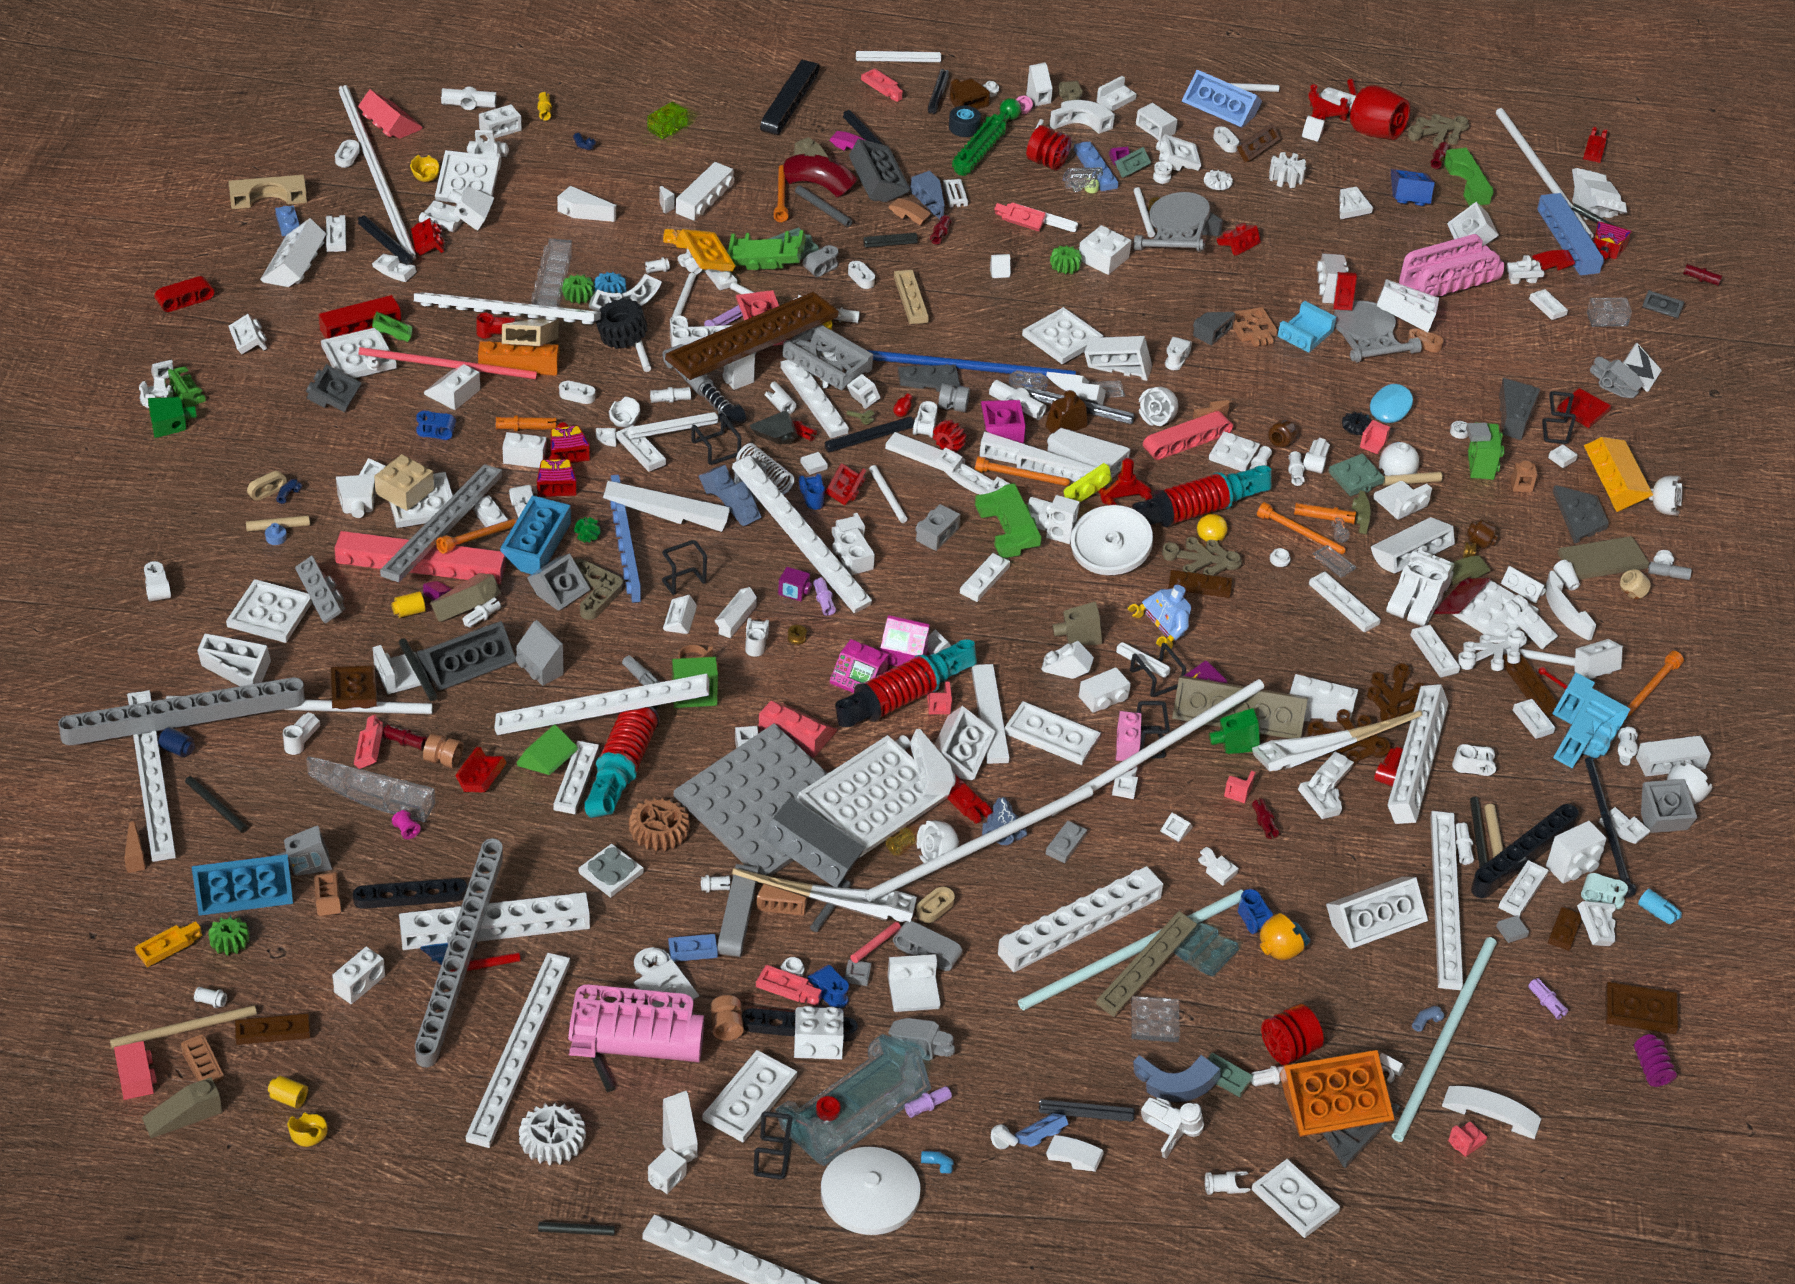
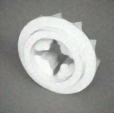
(1211, 180)
(649, 956)

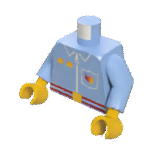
(1168, 612)

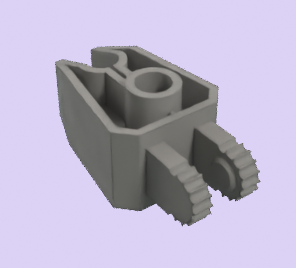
(1616, 377)
(923, 1035)

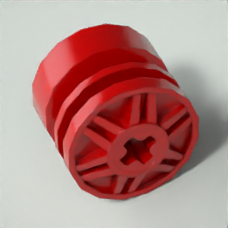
(1048, 147)
(1292, 1034)

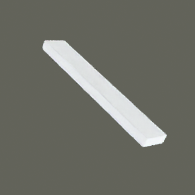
(990, 711)

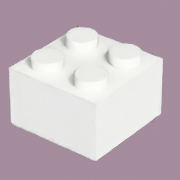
(1104, 249)
(1576, 852)

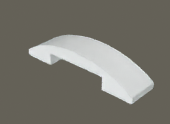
(967, 477)
(1577, 622)
(1494, 1106)

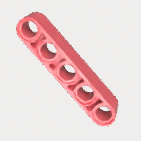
(1187, 435)

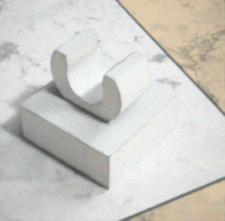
(1392, 1066)

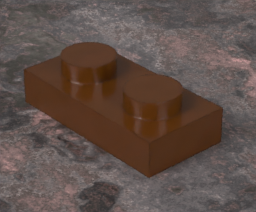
(1565, 928)

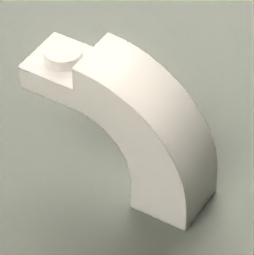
(1083, 112)

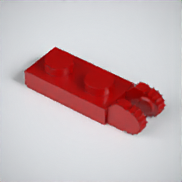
(1595, 146)
(968, 802)

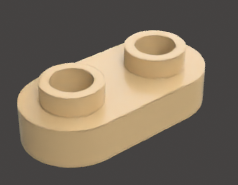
(266, 485)
(932, 908)

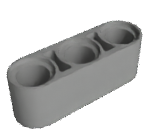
(922, 941)

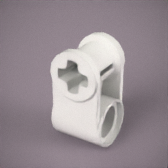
(1177, 353)
(926, 419)
(520, 497)
(156, 582)
(756, 637)
(1473, 759)

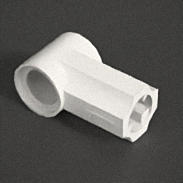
(1316, 457)
(297, 734)

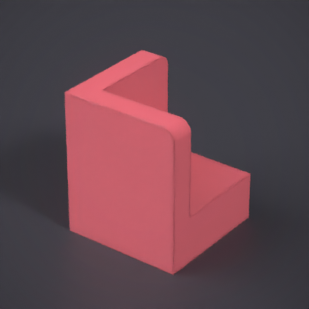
(1375, 437)
(940, 702)
(1238, 788)

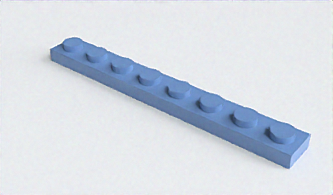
(625, 545)

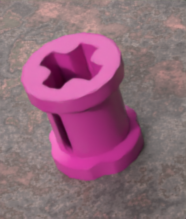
(403, 821)

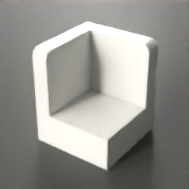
(1038, 510)

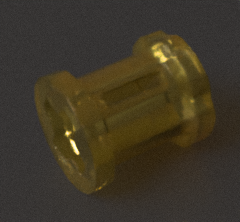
(900, 841)

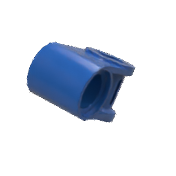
(436, 426)
(812, 491)
(1253, 910)
(832, 986)

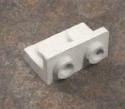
(1115, 94)
(247, 334)

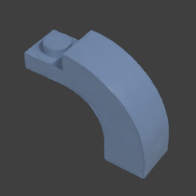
(1178, 1086)

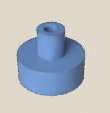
(275, 534)

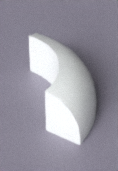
(641, 293)

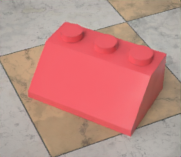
(388, 115)
(757, 303)
(803, 729)

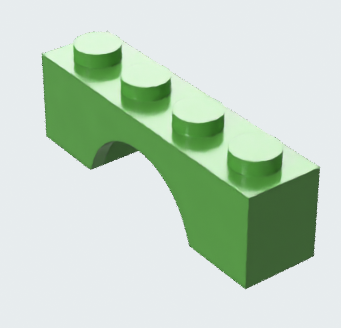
(1461, 163)

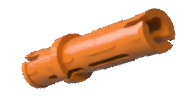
(525, 423)
(1324, 513)

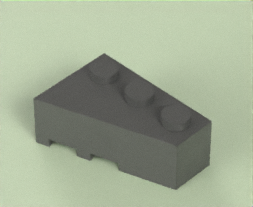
(1516, 407)

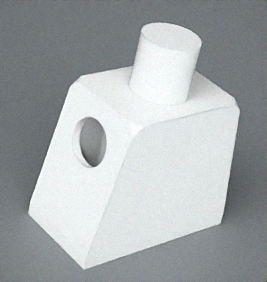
(471, 206)
(356, 494)

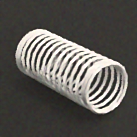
(756, 451)

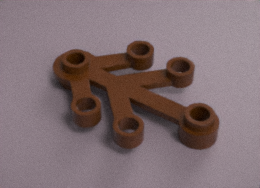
(1400, 674)
(1369, 744)

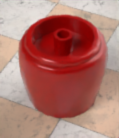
(1379, 113)

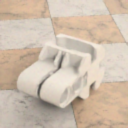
(1421, 587)

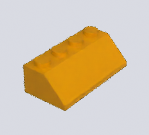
(1618, 472)

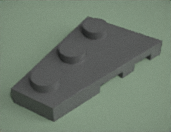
(928, 376)

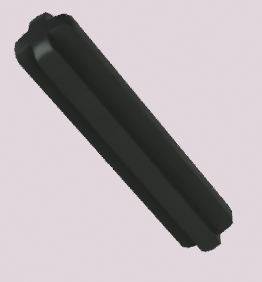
(890, 240)

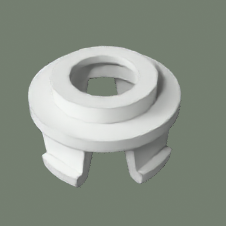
(158, 390)

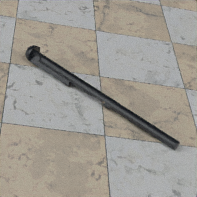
(1605, 815)

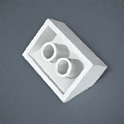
(964, 742)

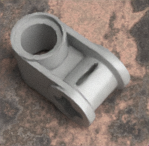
(821, 261)

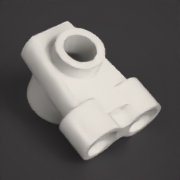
(687, 260)

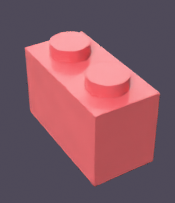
(134, 1071)

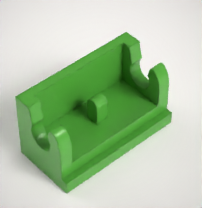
(185, 387)

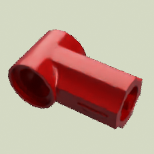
(488, 325)
(1387, 770)

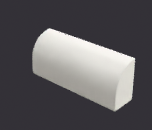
(1427, 536)

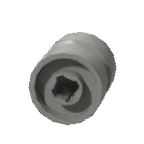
(954, 397)

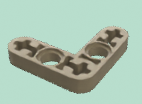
(608, 585)

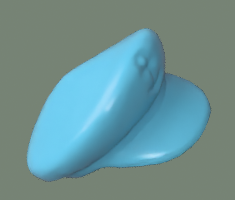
(1391, 403)

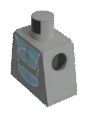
(307, 852)

